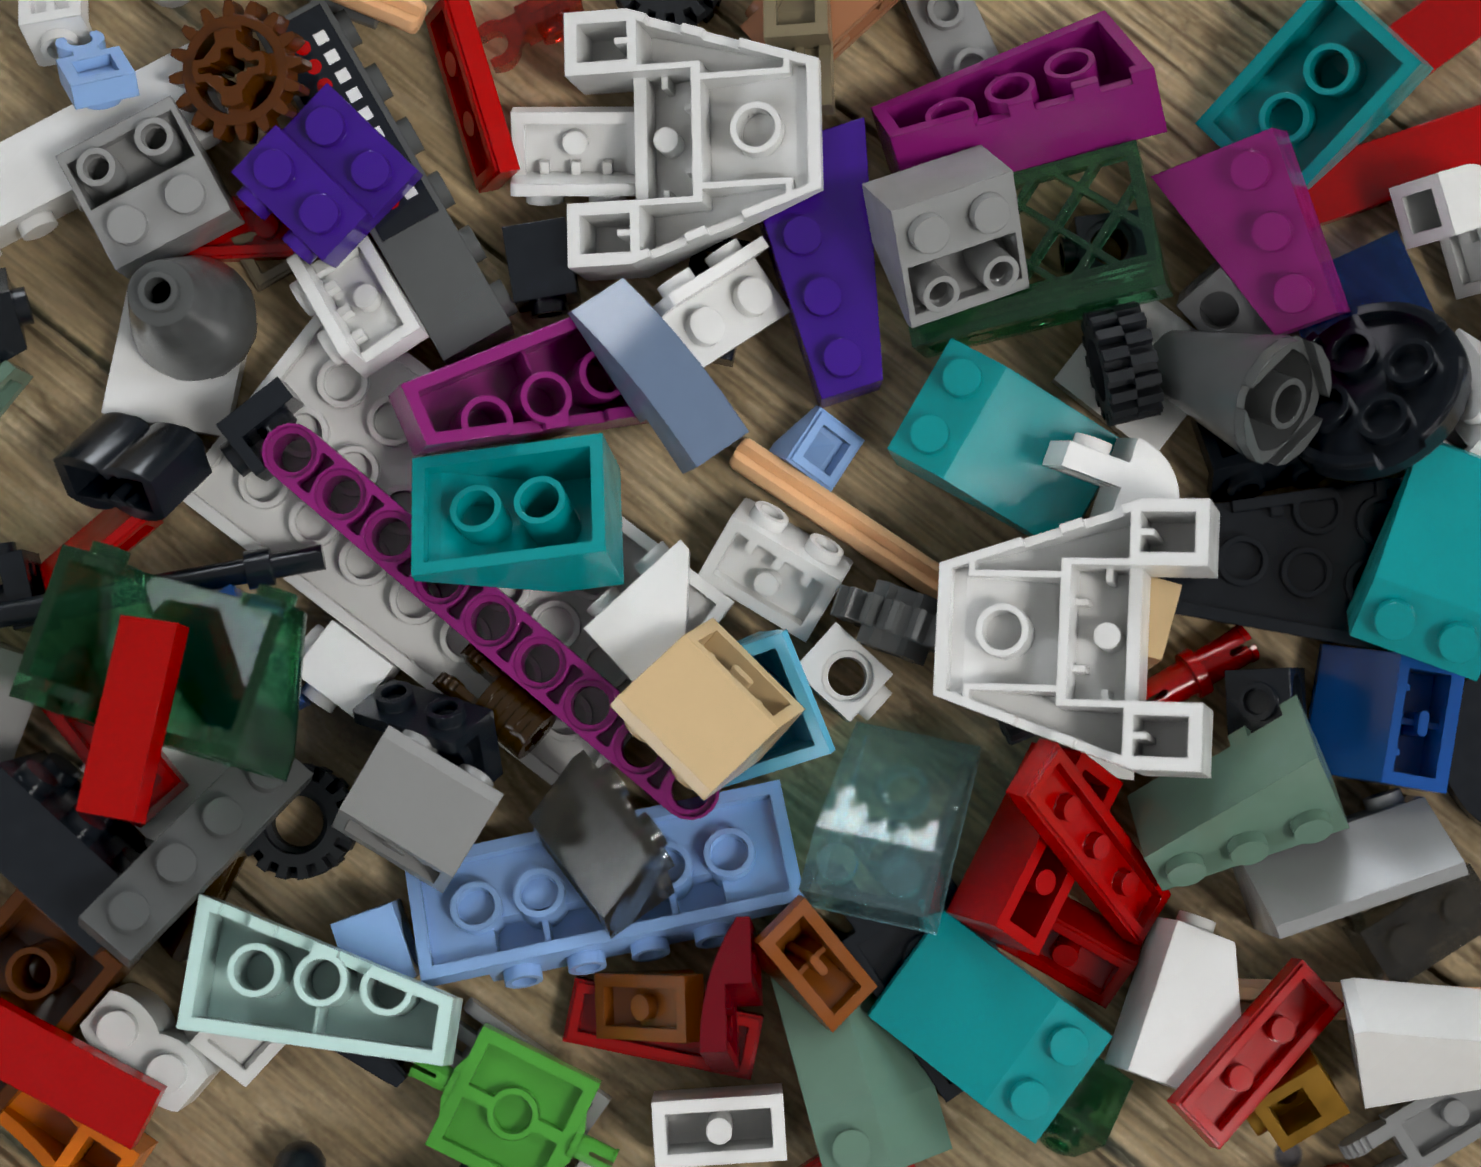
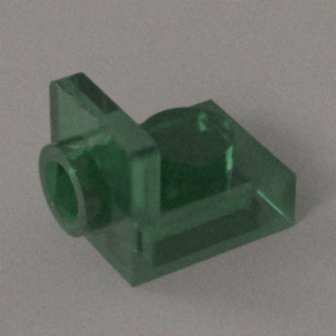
(1089, 1112)

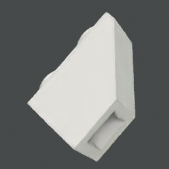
(646, 616)

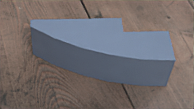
(658, 375)

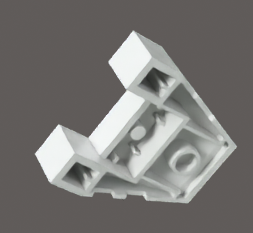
(718, 138)
(1059, 633)

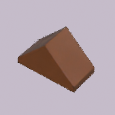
(812, 964)

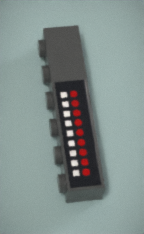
(417, 236)

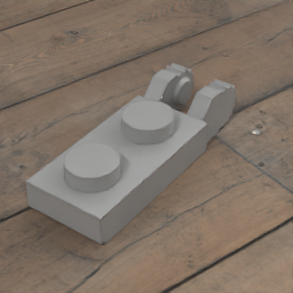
(1421, 1129)

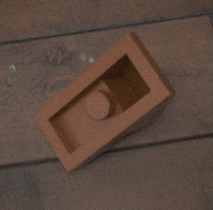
(649, 1005)

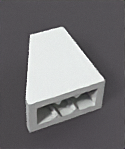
(1177, 1000)
(1412, 1039)

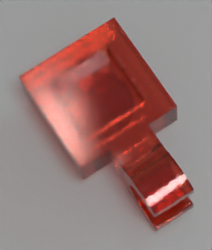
(530, 23)

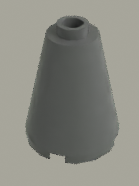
(191, 316)
(1247, 388)

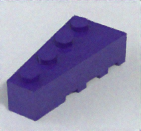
(829, 274)

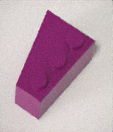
(1260, 228)

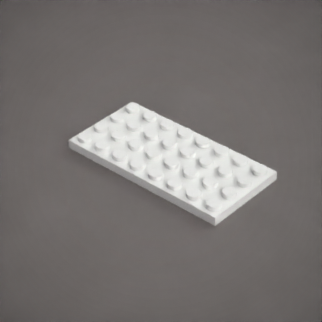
(363, 427)

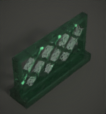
(1085, 290)

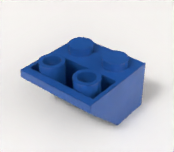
(1385, 717)

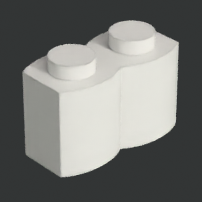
(143, 1034)

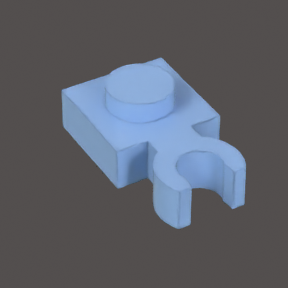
(95, 74)

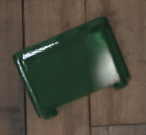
(236, 674)

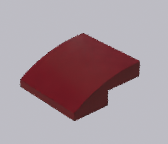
(731, 984)

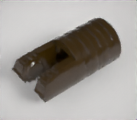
(518, 715)

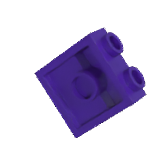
(325, 178)

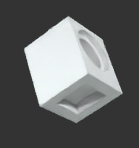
(838, 645)

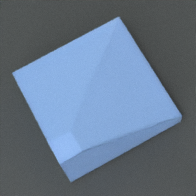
(818, 447)

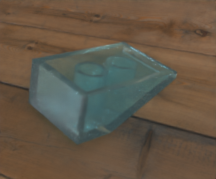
(891, 828)

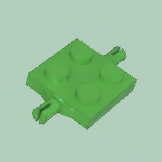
(513, 1107)

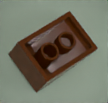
(49, 971)

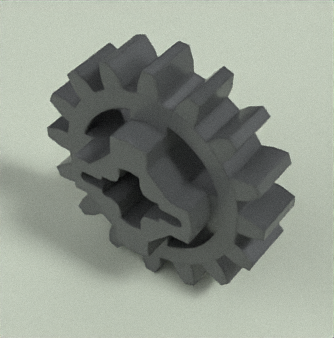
(890, 619)

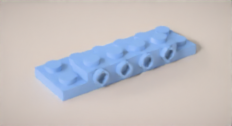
(519, 915)

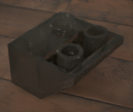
(602, 845)

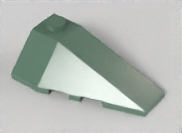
(862, 1090)

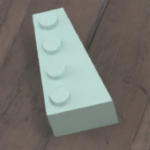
(293, 989)

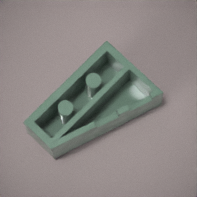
(1260, 800)

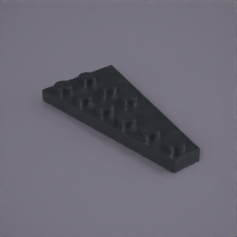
(1292, 561)

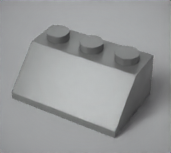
(1381, 857)

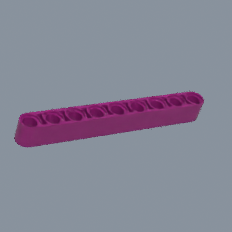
(460, 610)

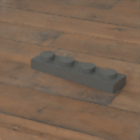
(187, 859)

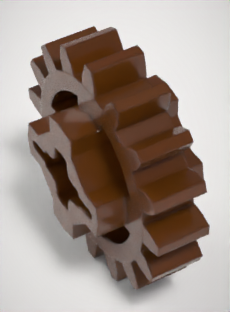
(221, 52)

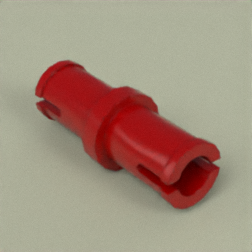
(1199, 670)

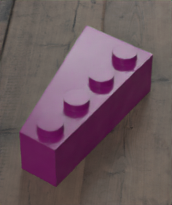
(1031, 103)
(511, 394)

